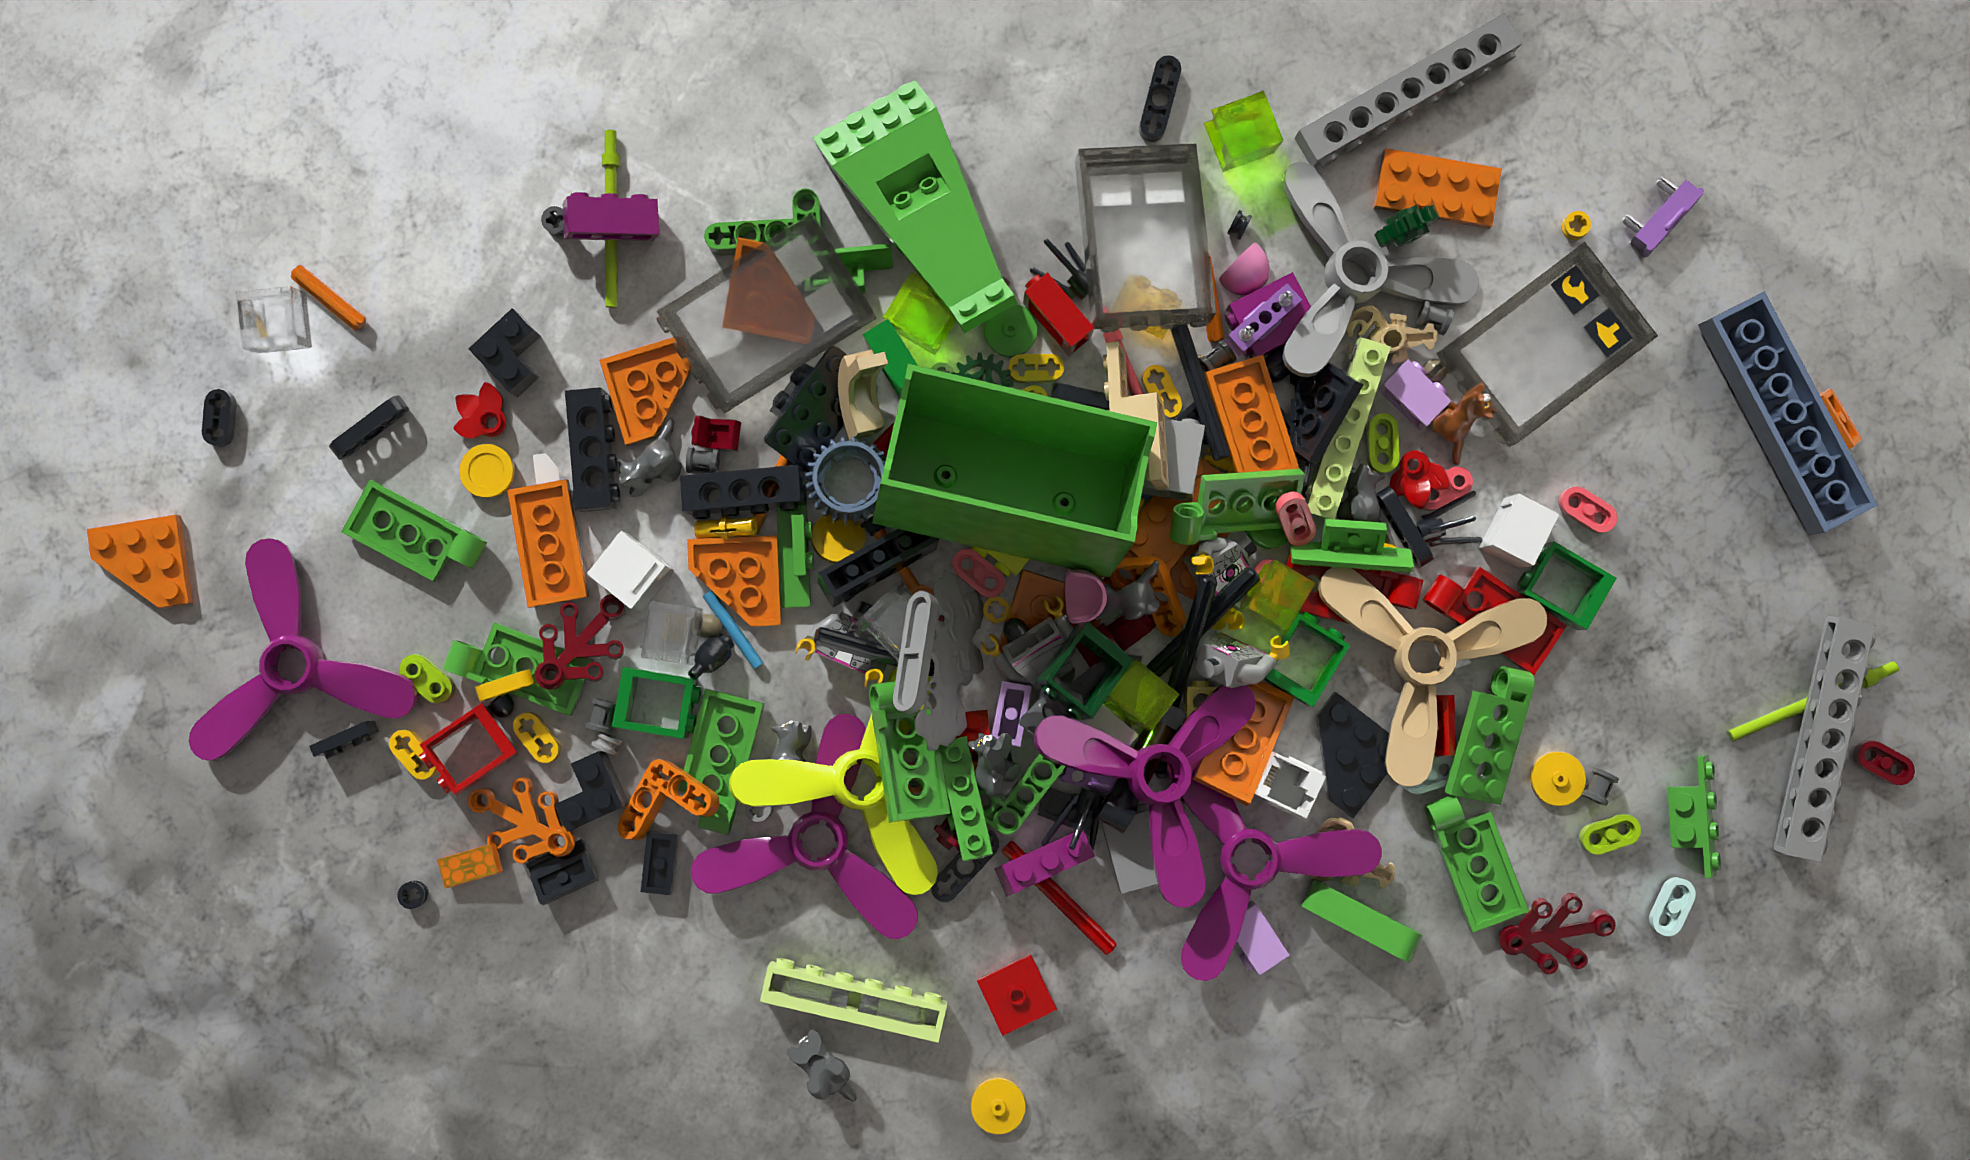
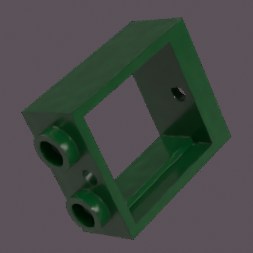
(1102, 648)

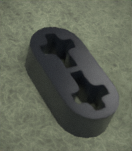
(219, 417)

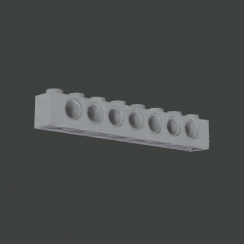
(1496, 35)
(1810, 746)

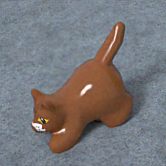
(1457, 419)

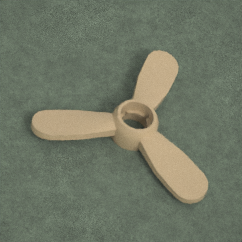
(1415, 719)

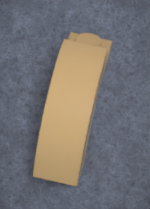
(858, 393)

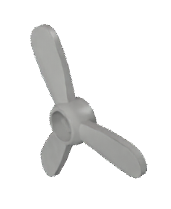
(1413, 278)

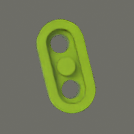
(1383, 444)
(426, 677)
(1608, 834)

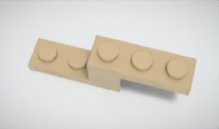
(1143, 406)

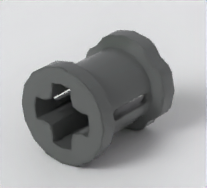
(549, 219)
(1436, 316)
(1217, 357)
(702, 460)
(601, 716)
(1600, 786)

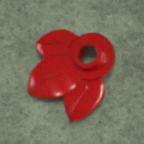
(477, 412)
(1418, 483)

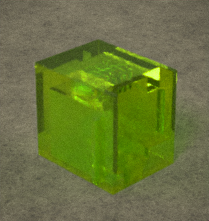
(1243, 131)
(920, 315)
(1277, 595)
(1141, 697)

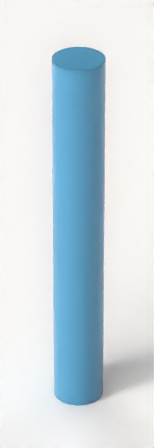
(733, 629)

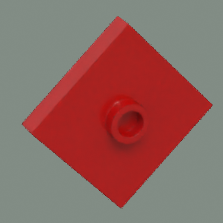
(1016, 994)

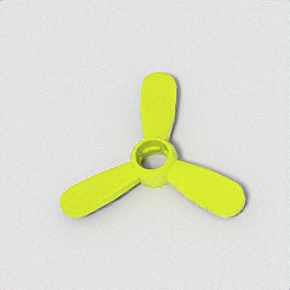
(793, 781)

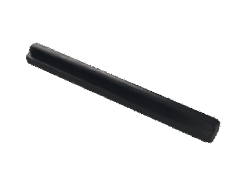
(1200, 392)
(1218, 609)
(1192, 635)
(857, 646)

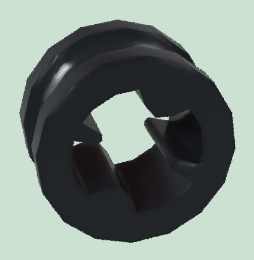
(1239, 224)
(403, 898)

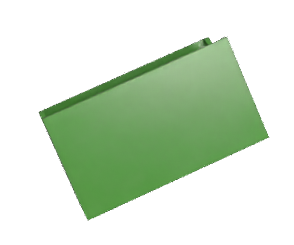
(1010, 468)

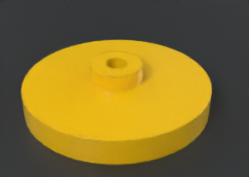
(486, 470)
(835, 540)
(1557, 778)
(998, 1105)

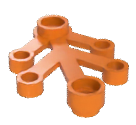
(527, 822)

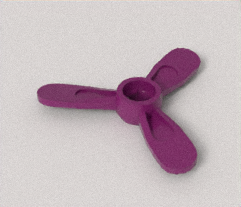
(279, 605)
(1172, 839)
(756, 858)
(1221, 919)

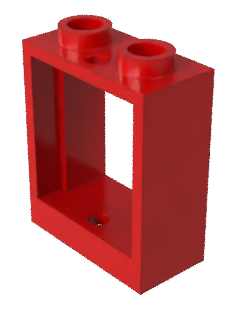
(1057, 313)
(432, 760)

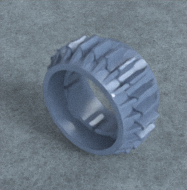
(836, 452)

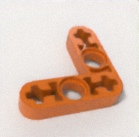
(1161, 583)
(659, 790)

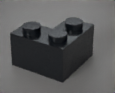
(501, 350)
(600, 793)

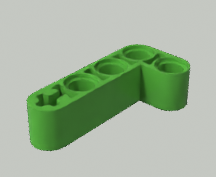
(763, 228)
(1013, 803)
(1362, 921)

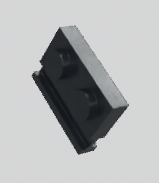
(562, 875)

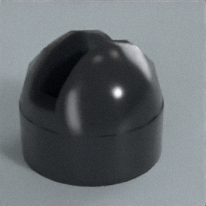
(1014, 628)
(502, 705)

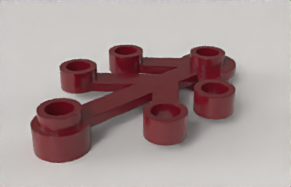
(577, 646)
(1553, 932)

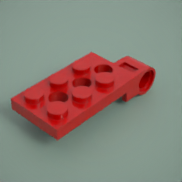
(1397, 588)
(1451, 602)

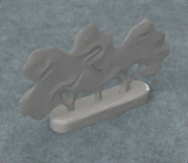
(952, 654)

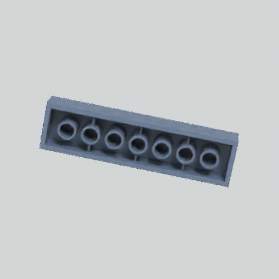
(1788, 415)

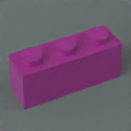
(610, 217)
(1043, 863)

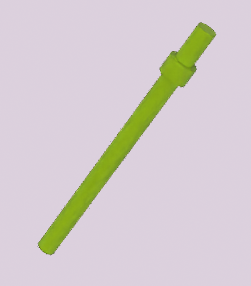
(610, 162)
(1871, 679)

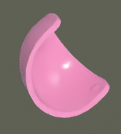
(1247, 272)
(1083, 595)

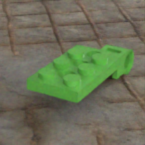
(1196, 522)
(389, 541)
(477, 665)
(1514, 695)
(738, 745)
(895, 771)
(1446, 823)

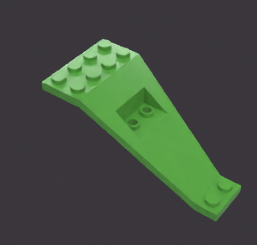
(912, 187)

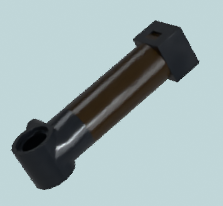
(1121, 803)

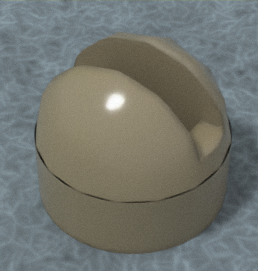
(1430, 365)
(710, 626)

